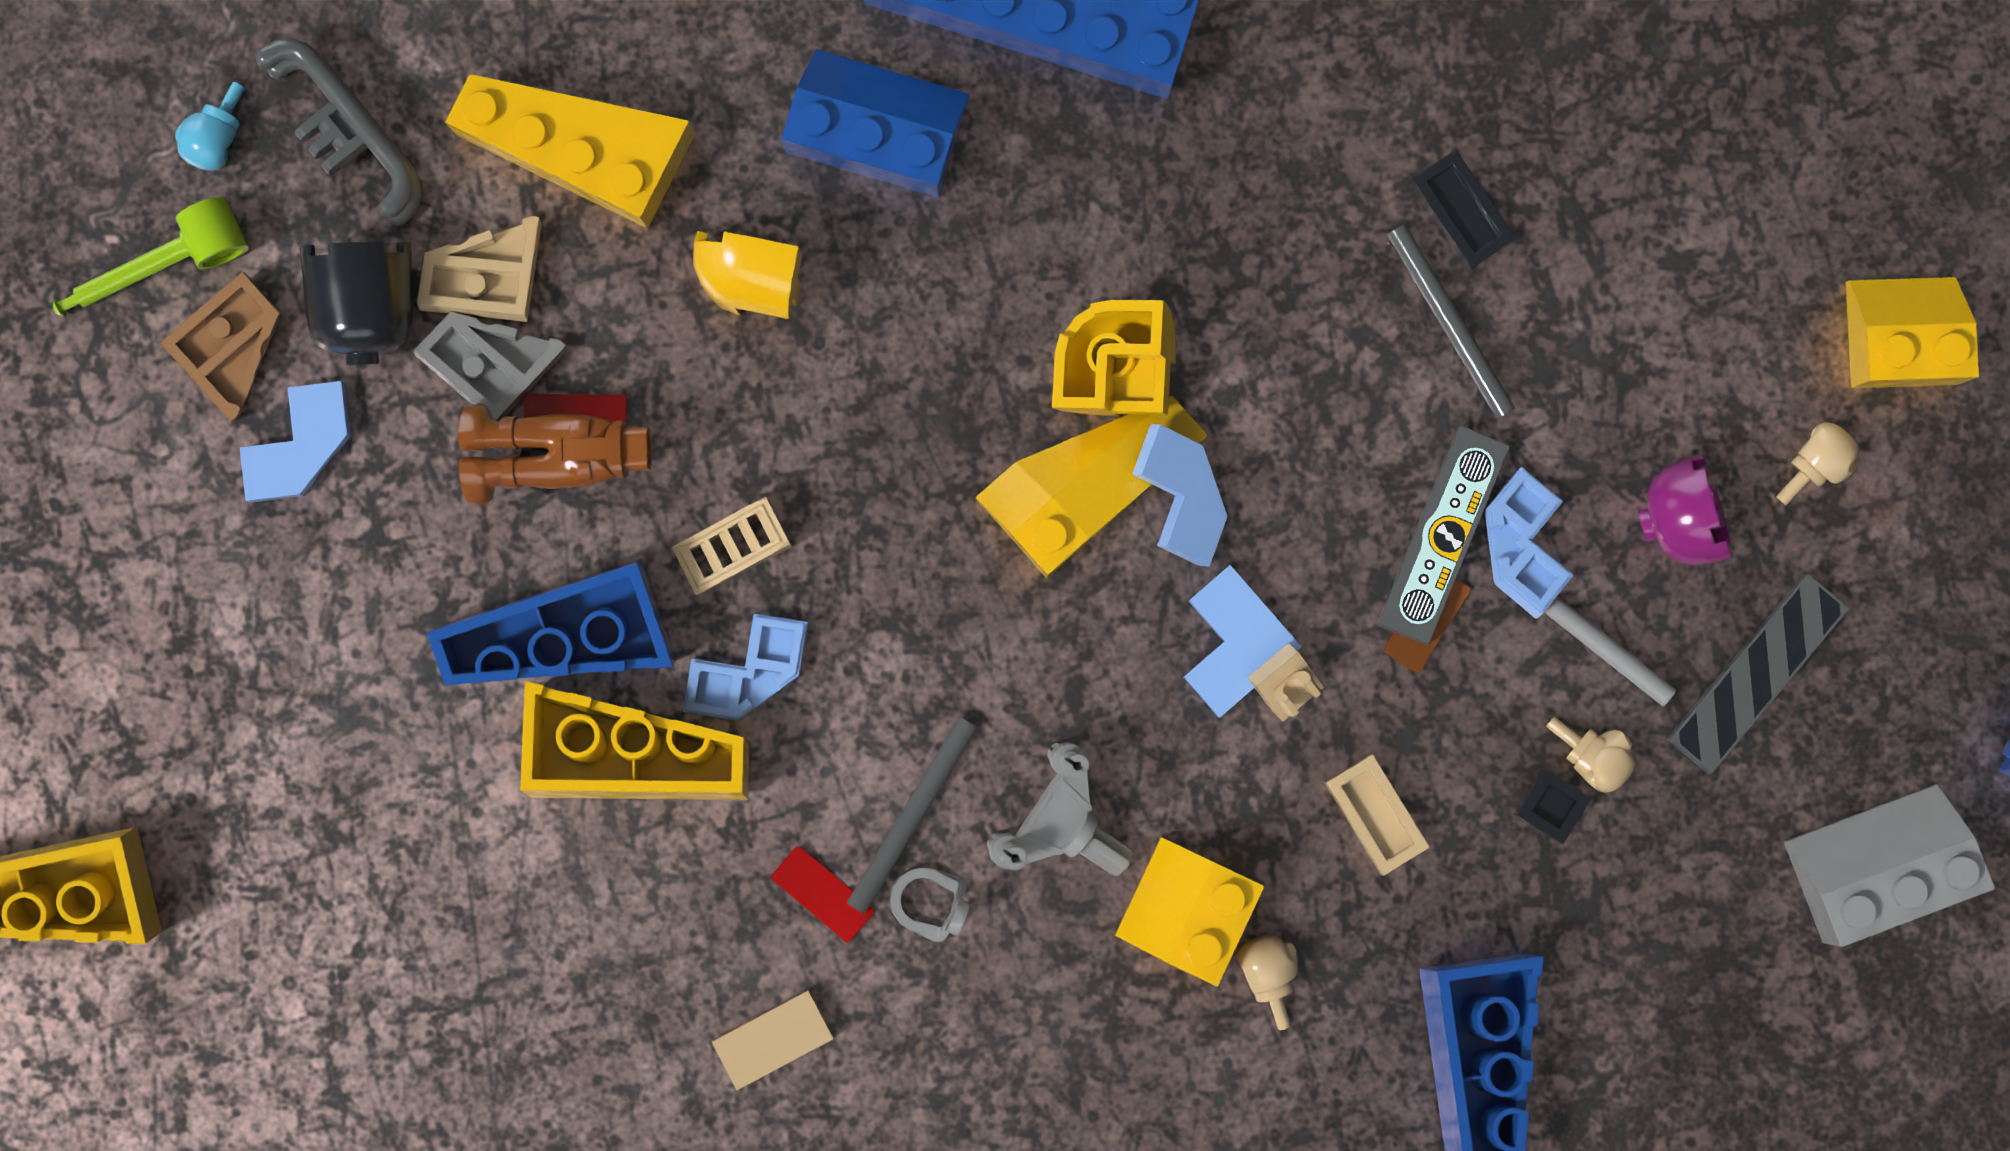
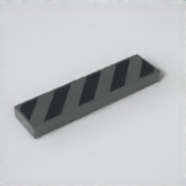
(1757, 673)

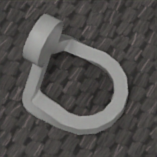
(959, 909)

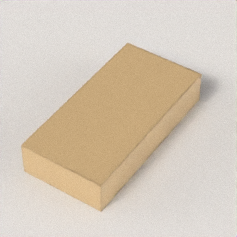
(1376, 814)
(773, 1039)

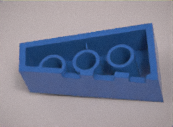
(572, 629)
(1481, 1048)

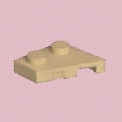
(483, 275)

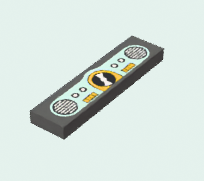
(1442, 535)

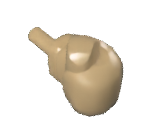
(1823, 457)
(1600, 759)
(1269, 969)

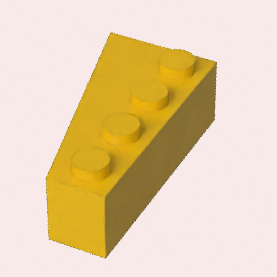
(584, 145)
(623, 753)
(79, 891)

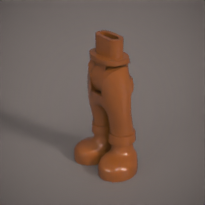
(579, 455)

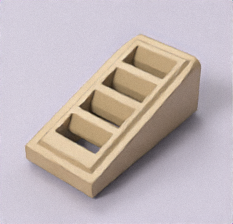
(778, 543)

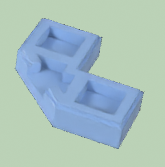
(318, 430)
(1197, 509)
(1518, 562)
(770, 665)

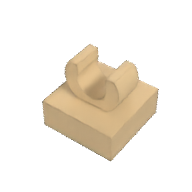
(1286, 682)

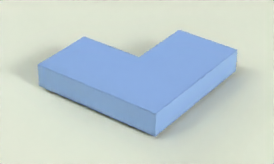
(1248, 635)

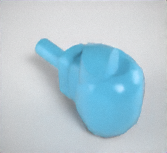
(206, 135)

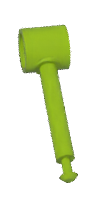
(206, 234)

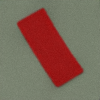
(605, 406)
(820, 893)

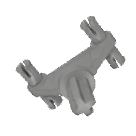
(1062, 822)

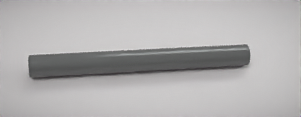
(1451, 321)
(912, 815)

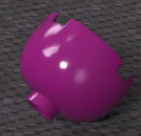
(1686, 514)

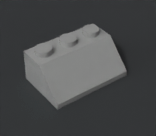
(1887, 866)

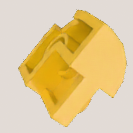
(748, 273)
(1116, 359)

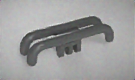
(345, 126)

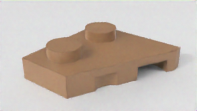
(226, 343)

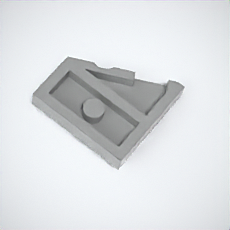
(487, 361)

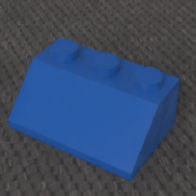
(874, 122)

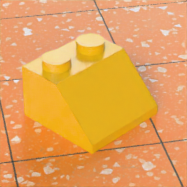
(1910, 333)
(1189, 911)

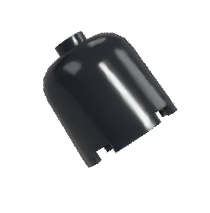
(358, 298)

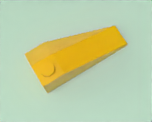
(1077, 487)

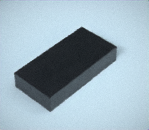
(1462, 210)

